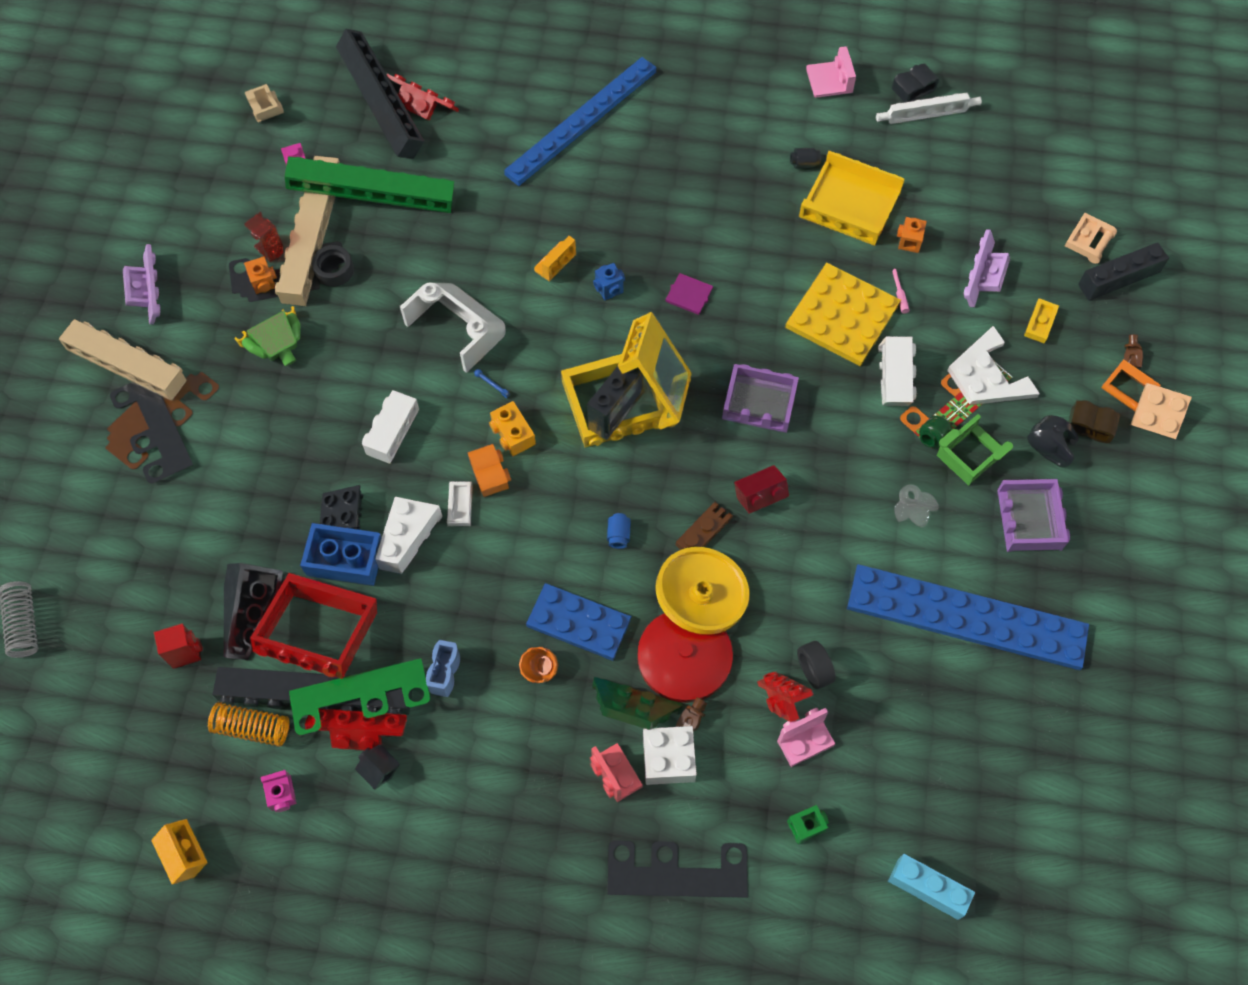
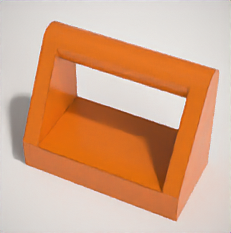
(1133, 373)

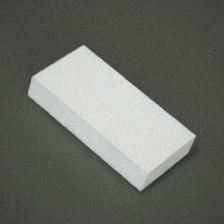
(459, 504)

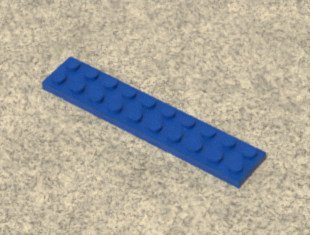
(969, 617)

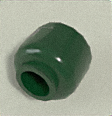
(934, 430)

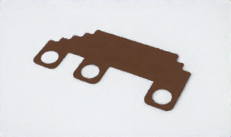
(133, 422)

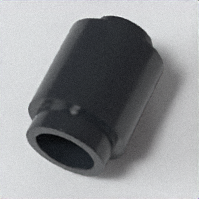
(805, 158)

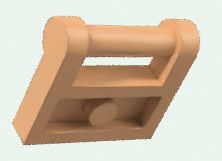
(1084, 235)

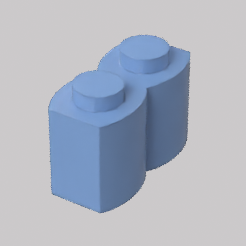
(445, 663)

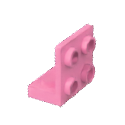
(832, 77)
(805, 737)

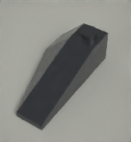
(246, 598)

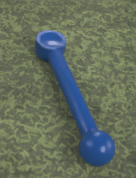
(478, 373)

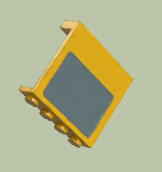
(660, 364)

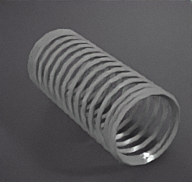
(12, 597)

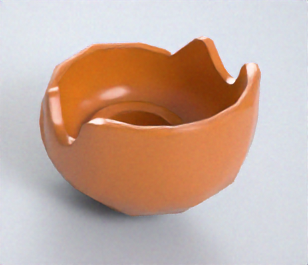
(538, 664)

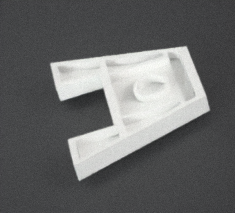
(981, 378)

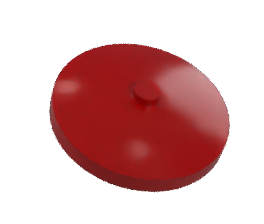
(683, 662)

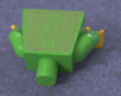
(274, 337)

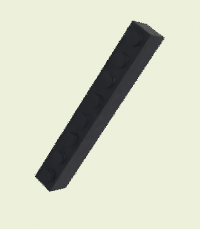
(380, 94)
(273, 689)

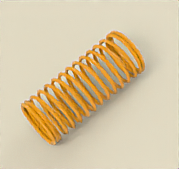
(222, 714)

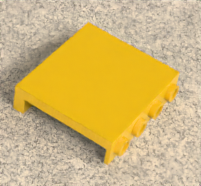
(852, 198)

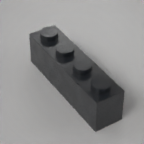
(1123, 271)

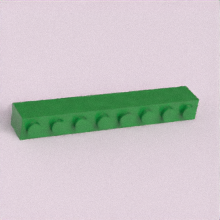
(369, 184)

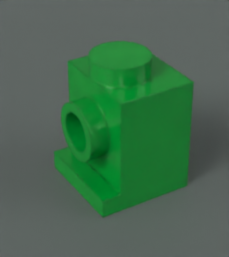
(812, 814)

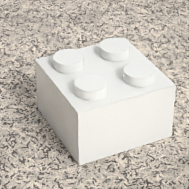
(669, 755)

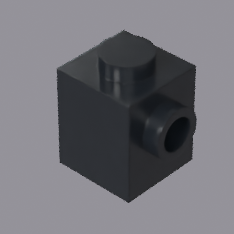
(376, 766)

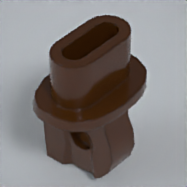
(1133, 352)
(692, 714)

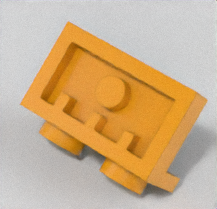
(556, 259)

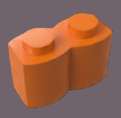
(488, 470)

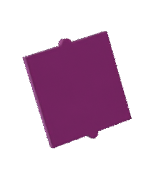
(689, 293)

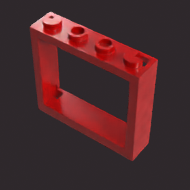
(322, 594)

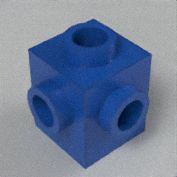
(609, 281)

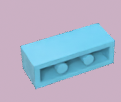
(931, 887)

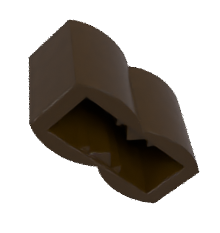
(1093, 421)

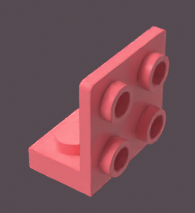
(616, 771)

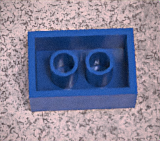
(341, 554)

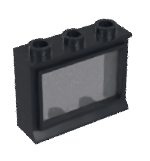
(614, 401)

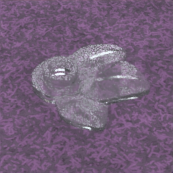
(915, 509)

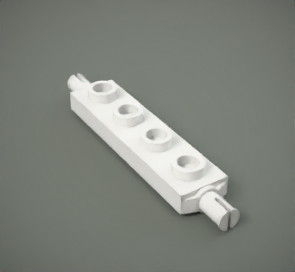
(928, 108)

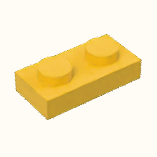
(1041, 320)

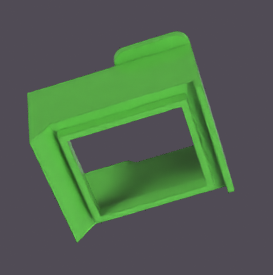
(954, 437)

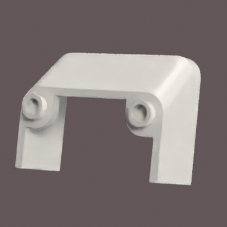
(482, 324)

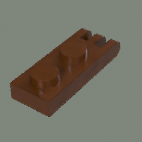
(704, 528)

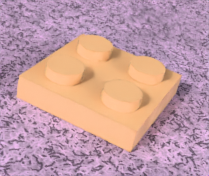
(1161, 410)

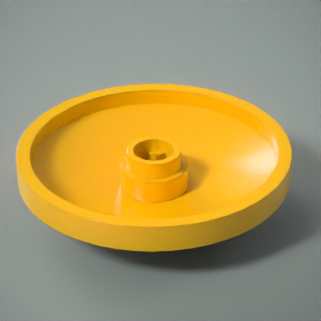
(702, 590)

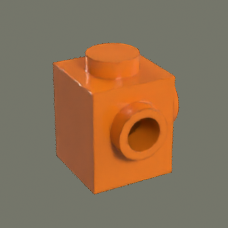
(911, 234)
(260, 275)

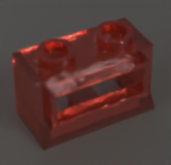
(270, 242)

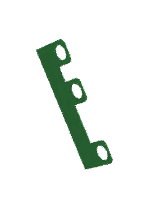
(363, 686)

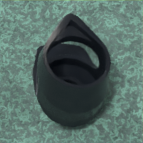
(1049, 441)

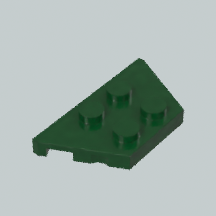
(633, 705)

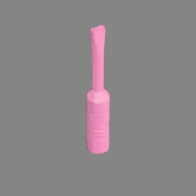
(901, 294)

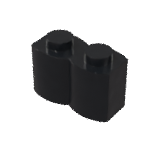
(915, 83)

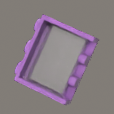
(760, 398)
(1033, 515)

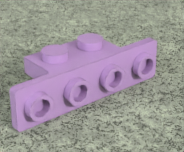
(988, 270)
(140, 285)

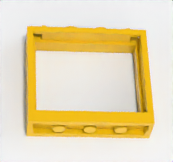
(598, 370)

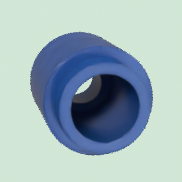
(618, 531)

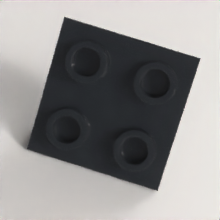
(342, 508)

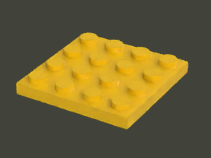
(843, 314)

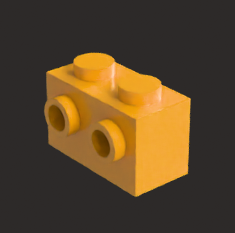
(512, 428)
(179, 851)

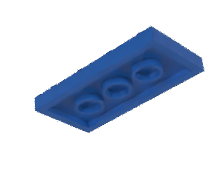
(578, 621)

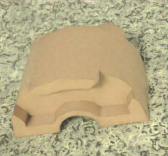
(264, 103)

